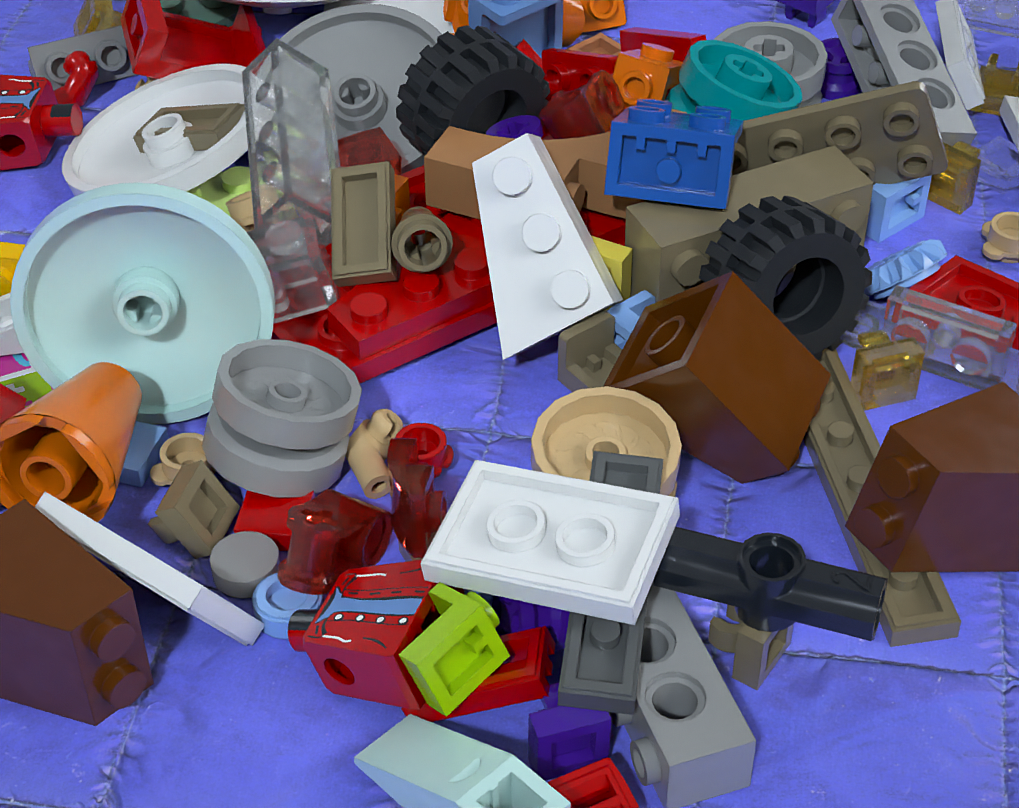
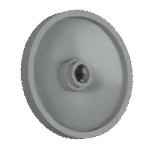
(367, 62)

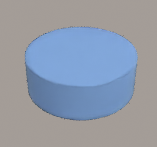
(276, 603)

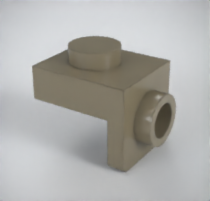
(587, 352)

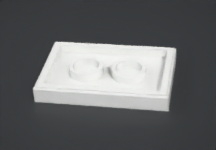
(552, 541)
(151, 572)

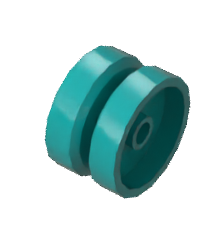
(733, 79)

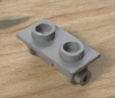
(103, 46)

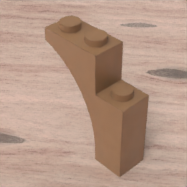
(578, 161)

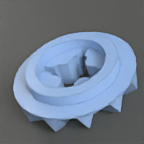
(905, 267)

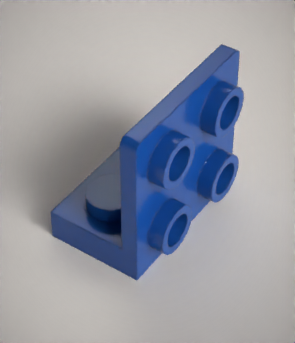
(672, 154)

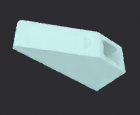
(443, 769)

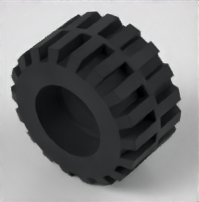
(469, 85)
(828, 271)

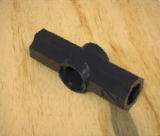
(772, 583)

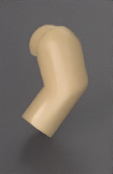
(369, 450)

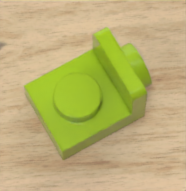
(455, 649)

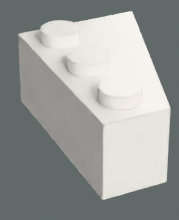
(536, 247)

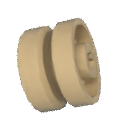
(604, 422)

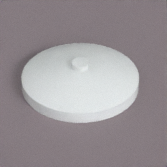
(109, 155)

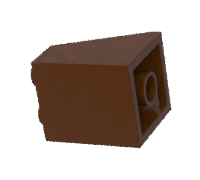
(725, 377)
(946, 489)
(65, 624)

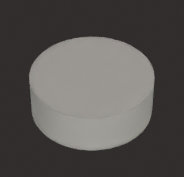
(243, 562)

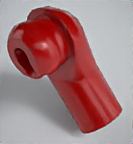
(81, 80)

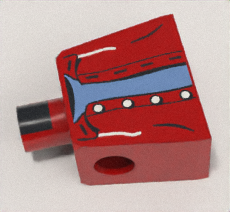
(32, 120)
(364, 629)

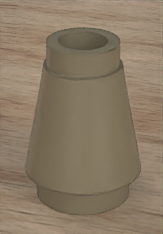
(424, 251)

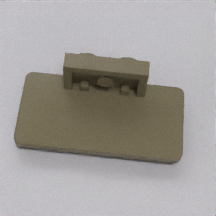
(882, 131)

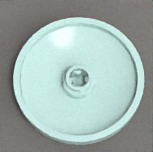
(143, 285)

